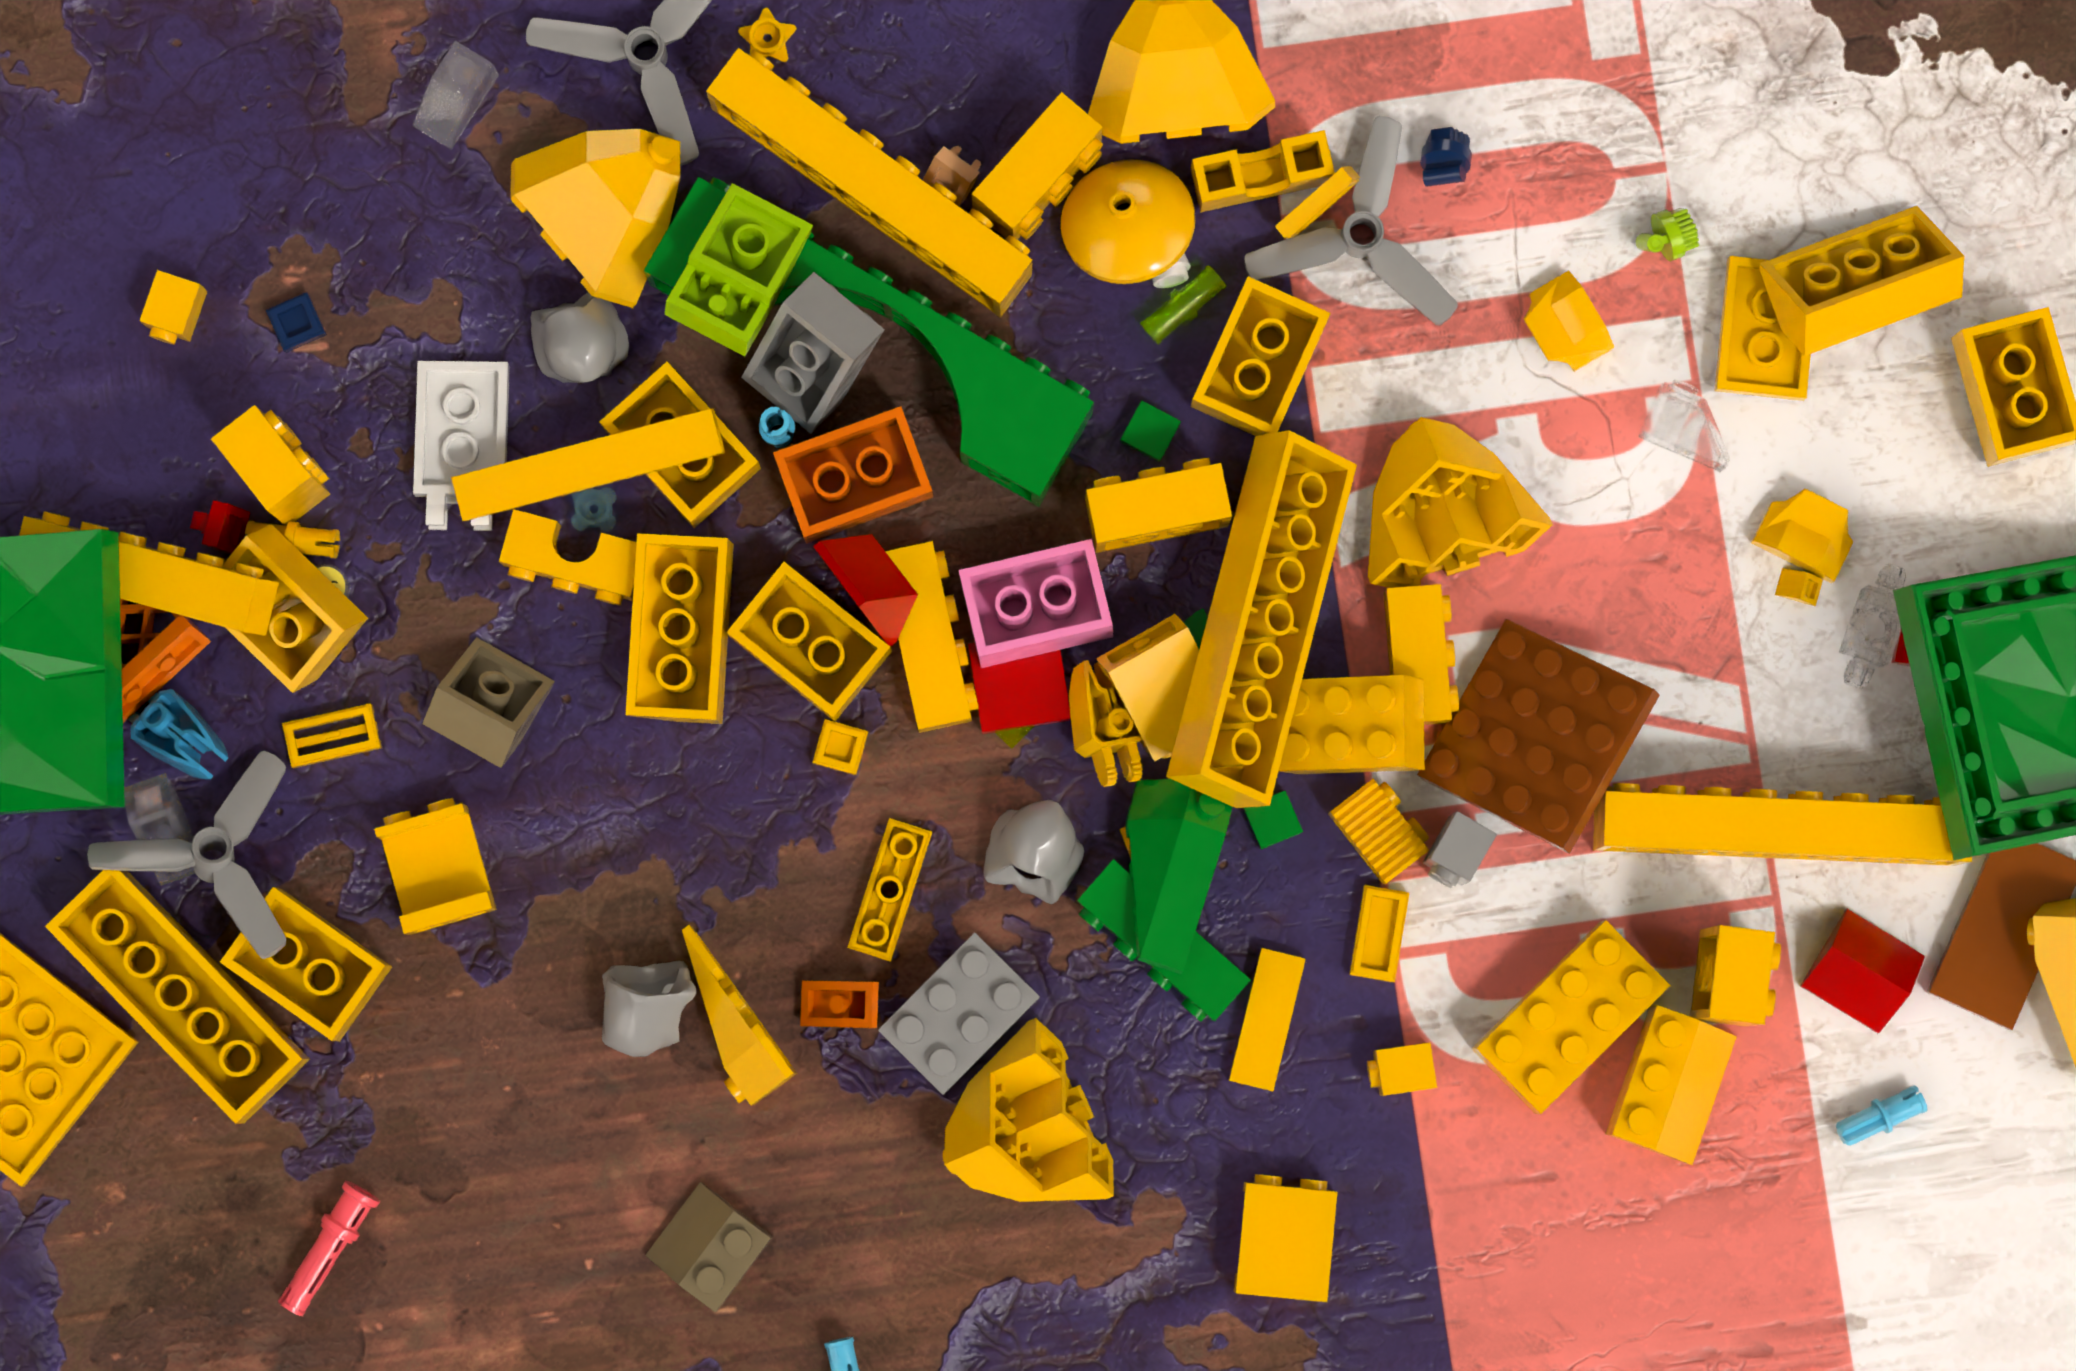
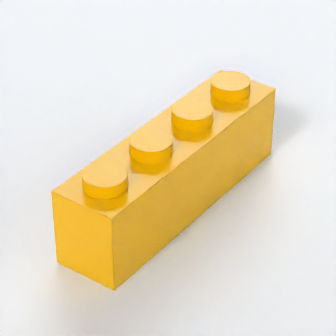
(928, 644)

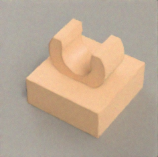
(953, 173)

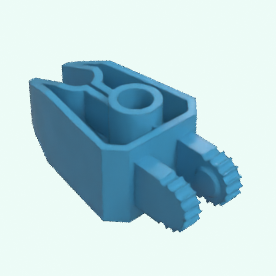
(171, 729)

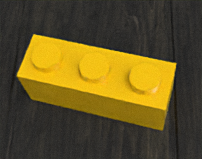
(1419, 645)

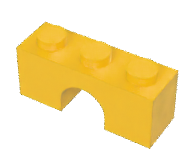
(1282, 169)
(533, 551)

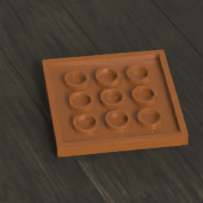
(1538, 735)

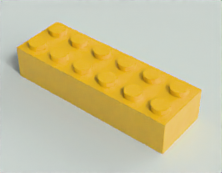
(177, 993)

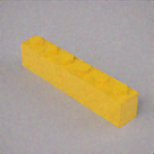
(181, 584)

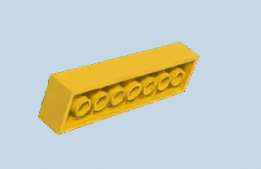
(869, 181)
(1262, 620)
(1772, 826)

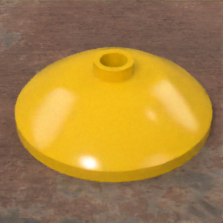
(1131, 242)

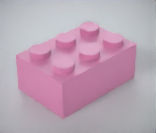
(1036, 603)

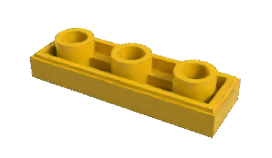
(882, 917)

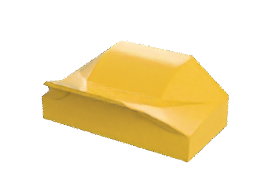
(1567, 323)
(1807, 533)

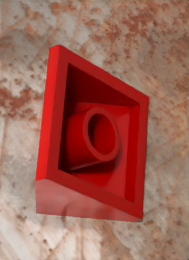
(871, 582)
(1864, 972)

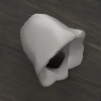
(579, 340)
(1038, 842)
(645, 1006)

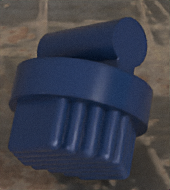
(1445, 157)

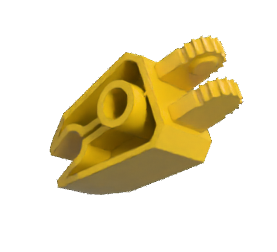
(1102, 725)

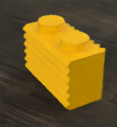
(1379, 830)

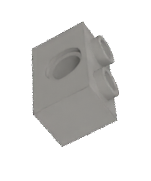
(1458, 850)

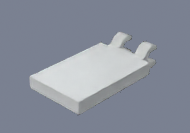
(458, 430)

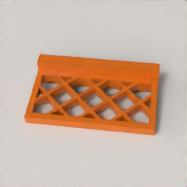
(158, 655)

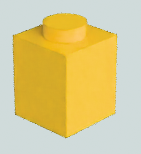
(172, 308)
(1402, 1069)

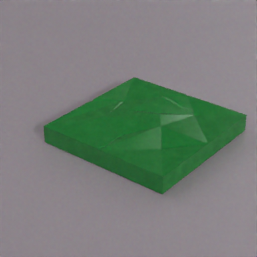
(60, 672)
(1998, 700)

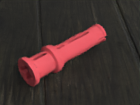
(338, 1230)

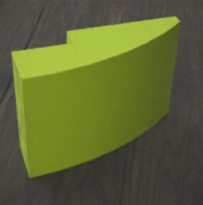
(737, 269)

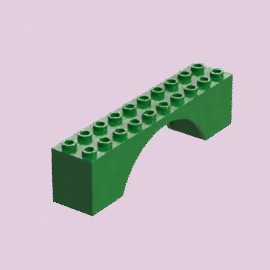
(1010, 411)

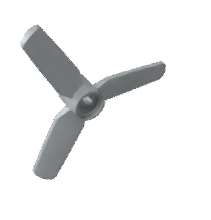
(608, 44)
(1386, 257)
(231, 882)

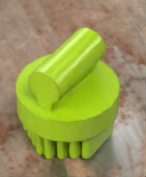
(1672, 234)

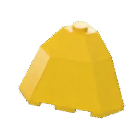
(1177, 72)
(602, 203)
(1445, 507)
(1027, 1128)

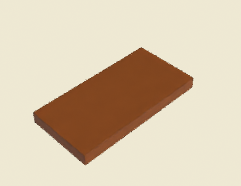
(1988, 955)

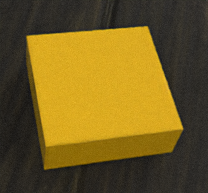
(840, 747)

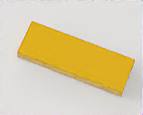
(1267, 1019)

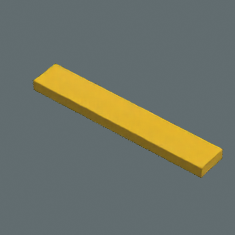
(588, 464)

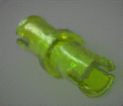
(1183, 304)

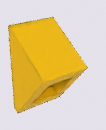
(1799, 586)

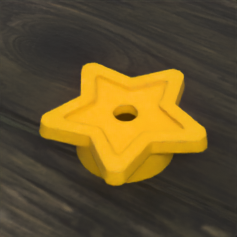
(768, 25)

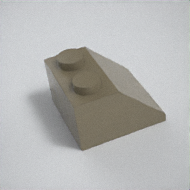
(487, 702)
(708, 1247)

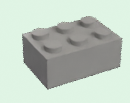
(812, 352)
(958, 1013)

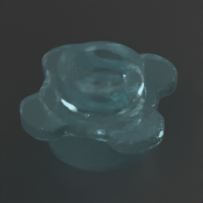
(602, 518)

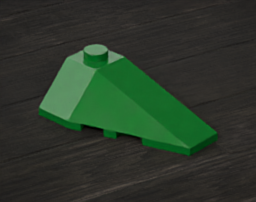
(1173, 859)

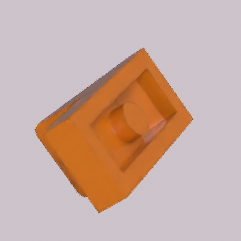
(839, 1004)

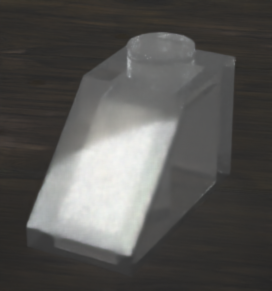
(454, 94)
(1685, 426)
(158, 814)

